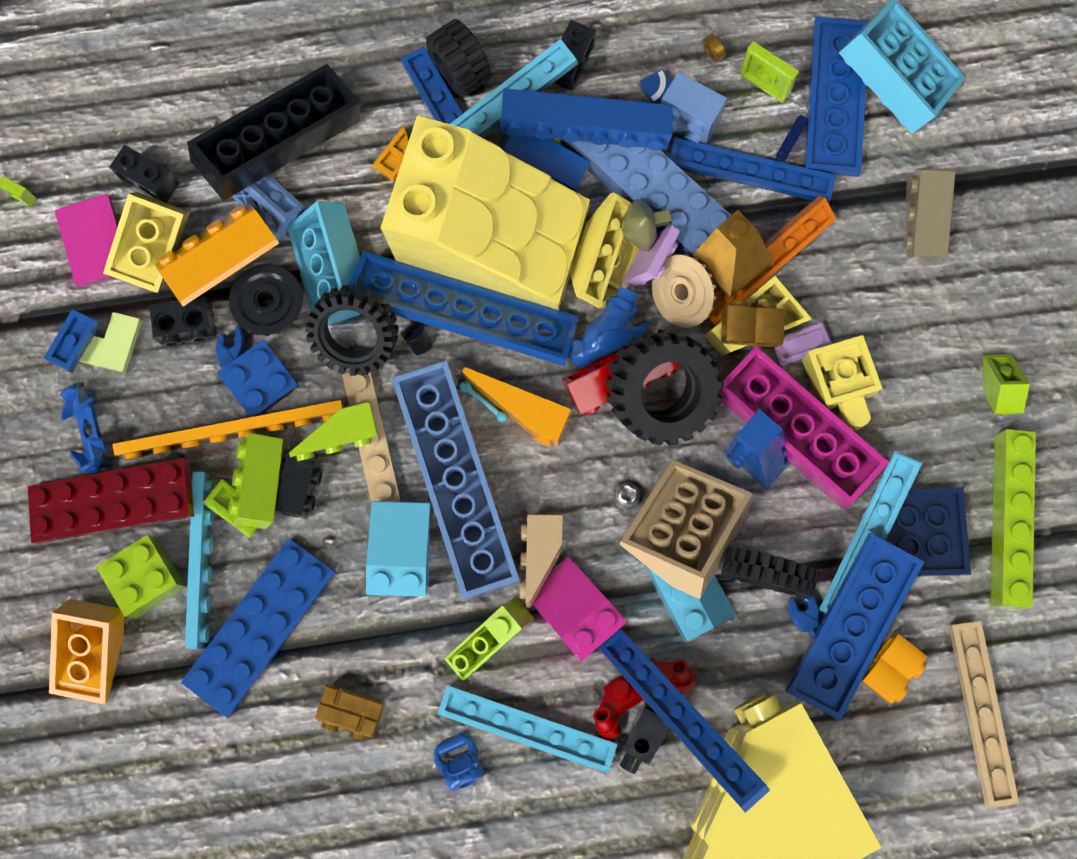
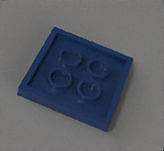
(934, 530)

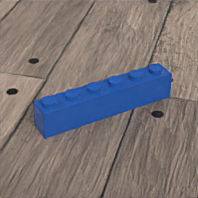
(585, 119)

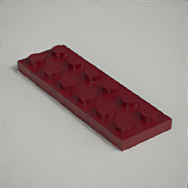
(110, 501)

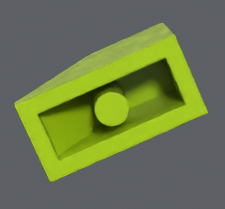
(1004, 384)

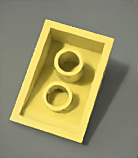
(143, 235)

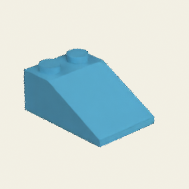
(398, 549)

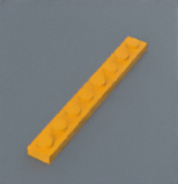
(218, 432)

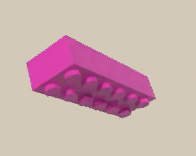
(814, 436)

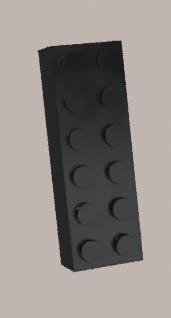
(274, 131)

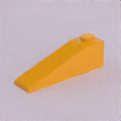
(533, 413)

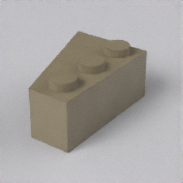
(928, 212)

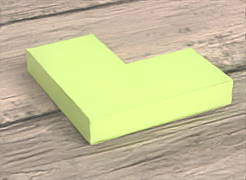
(117, 346)

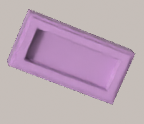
(799, 343)

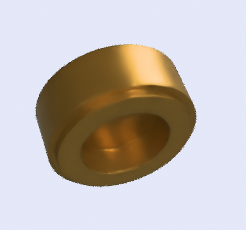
(714, 47)

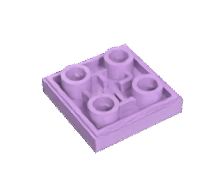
(649, 264)

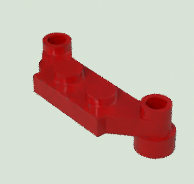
(621, 696)

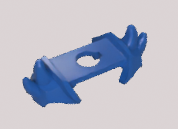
(80, 405)

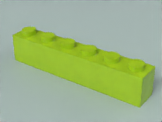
(1013, 520)

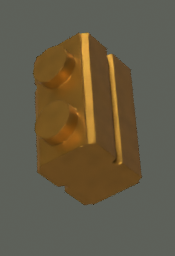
(350, 711)

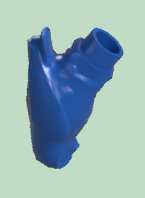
(609, 330)

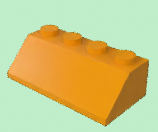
(216, 253)

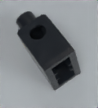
(645, 726)

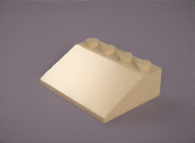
(687, 527)

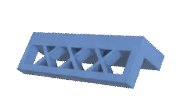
(273, 201)

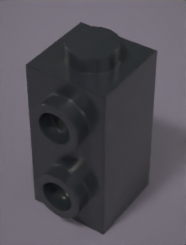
(297, 487)

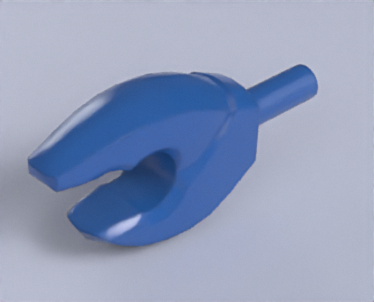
(227, 355)
(807, 619)

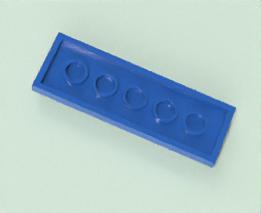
(834, 101)
(854, 626)
(258, 628)

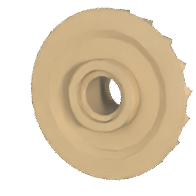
(684, 291)

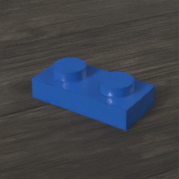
(72, 341)

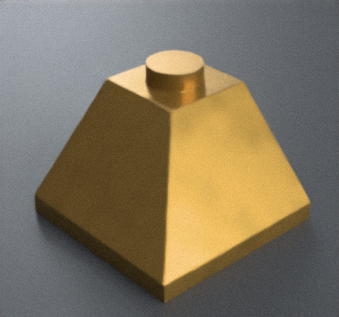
(733, 254)

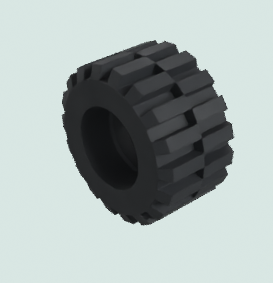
(458, 57)

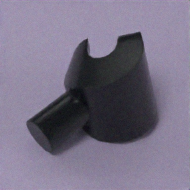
(416, 337)

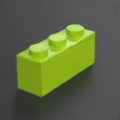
(256, 481)

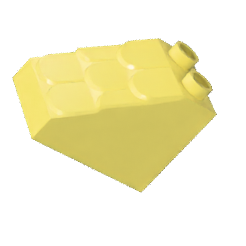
(483, 215)
(808, 802)

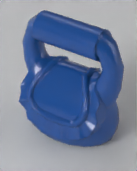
(461, 770)

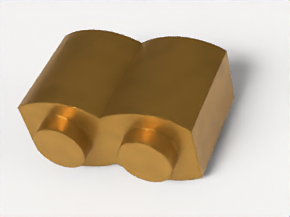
(752, 325)

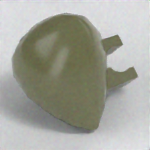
(640, 224)

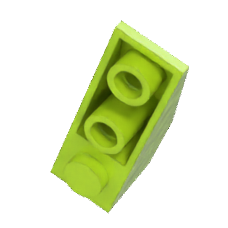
(343, 427)
(489, 638)

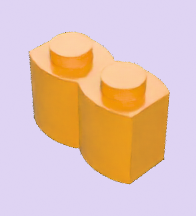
(893, 668)

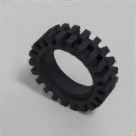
(362, 303)
(770, 572)

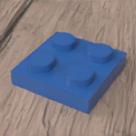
(257, 378)

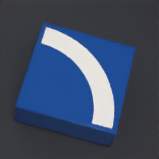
(655, 86)

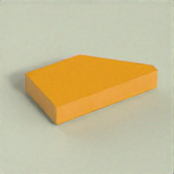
(391, 158)

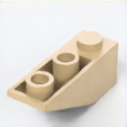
(544, 547)

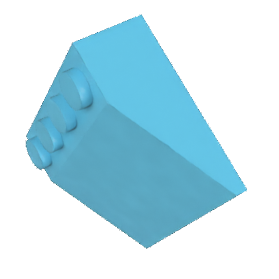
(902, 66)

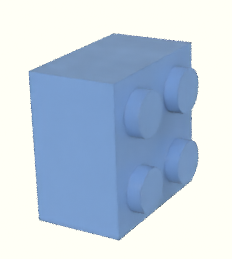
(695, 109)

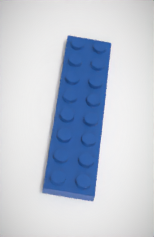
(467, 308)

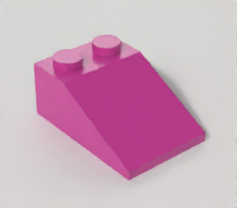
(577, 609)

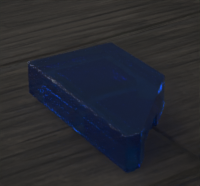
(792, 138)

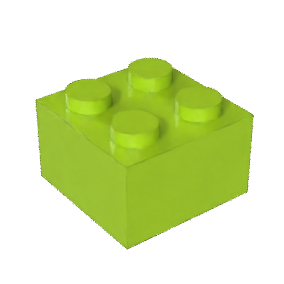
(141, 576)

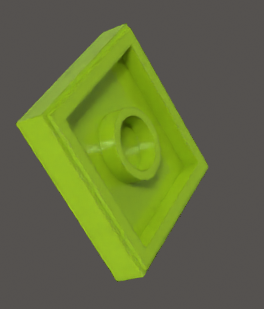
(768, 72)

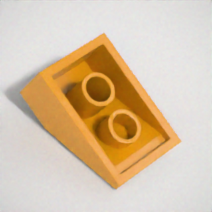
(85, 650)

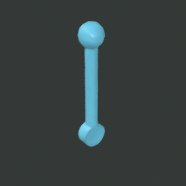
(466, 387)

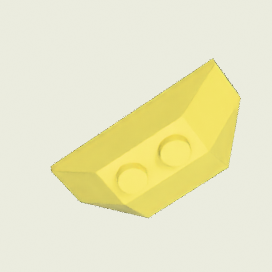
(603, 253)

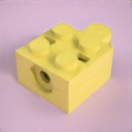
(843, 378)

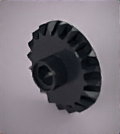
(257, 285)

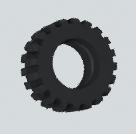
(689, 411)

